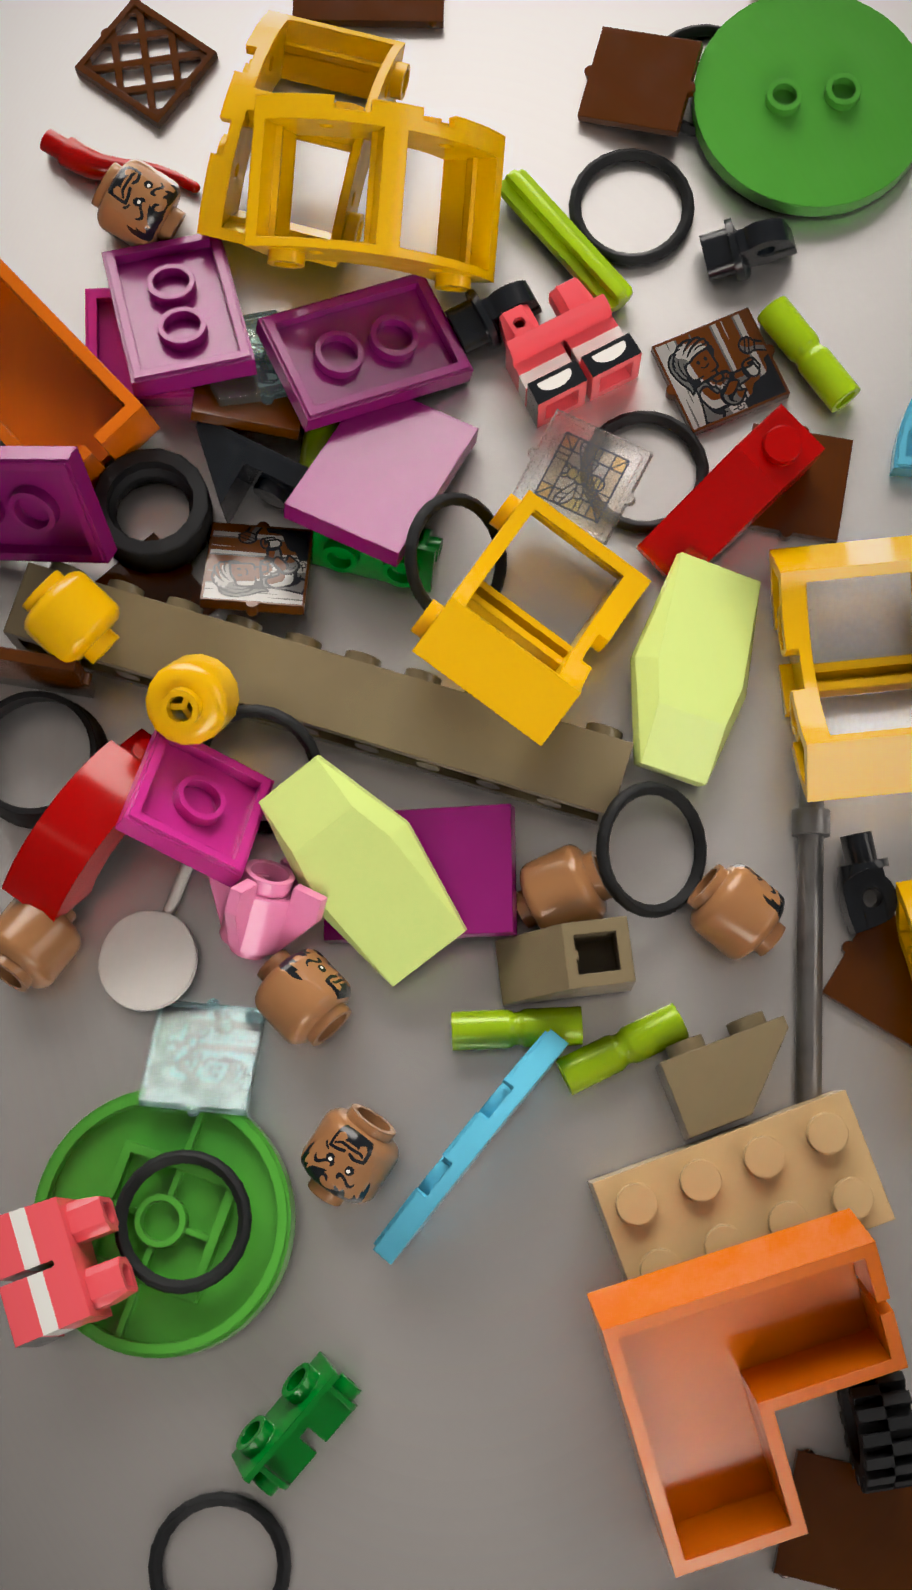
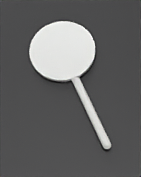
(150, 955)

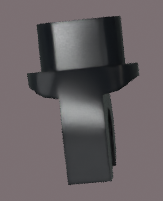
(736, 251)
(477, 320)
(859, 874)

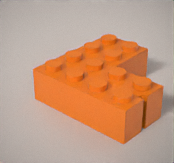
(58, 388)
(718, 1349)

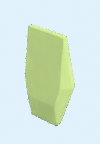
(692, 668)
(368, 866)

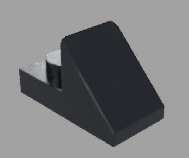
(240, 462)

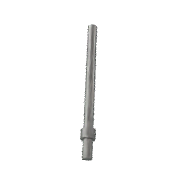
(810, 826)

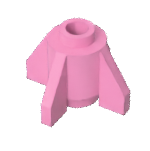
(265, 909)

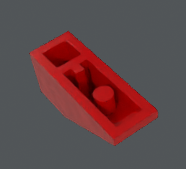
(734, 492)

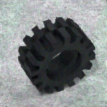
(879, 1432)

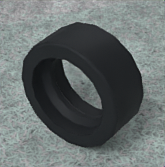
(155, 467)

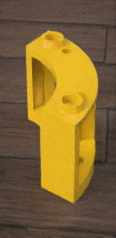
(312, 56)
(468, 192)
(505, 652)

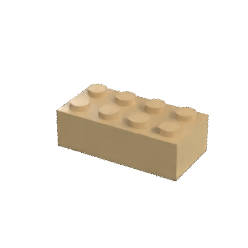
(741, 1186)

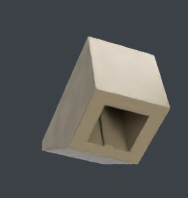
(566, 961)
(722, 1079)

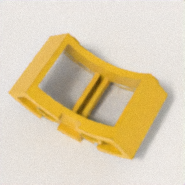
(849, 676)

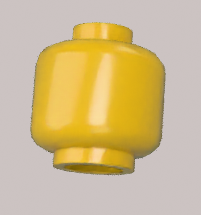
(71, 617)
(192, 699)

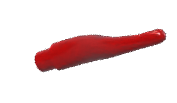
(94, 164)

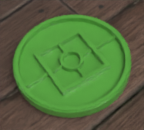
(806, 105)
(179, 1220)

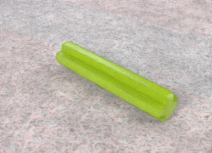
(564, 239)

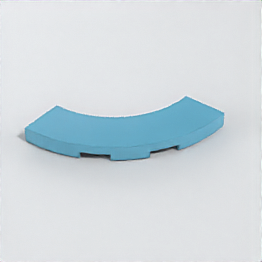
(469, 1145)

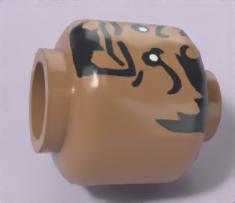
(138, 203)
(737, 911)
(302, 996)
(350, 1155)

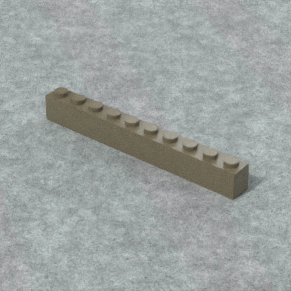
(357, 702)

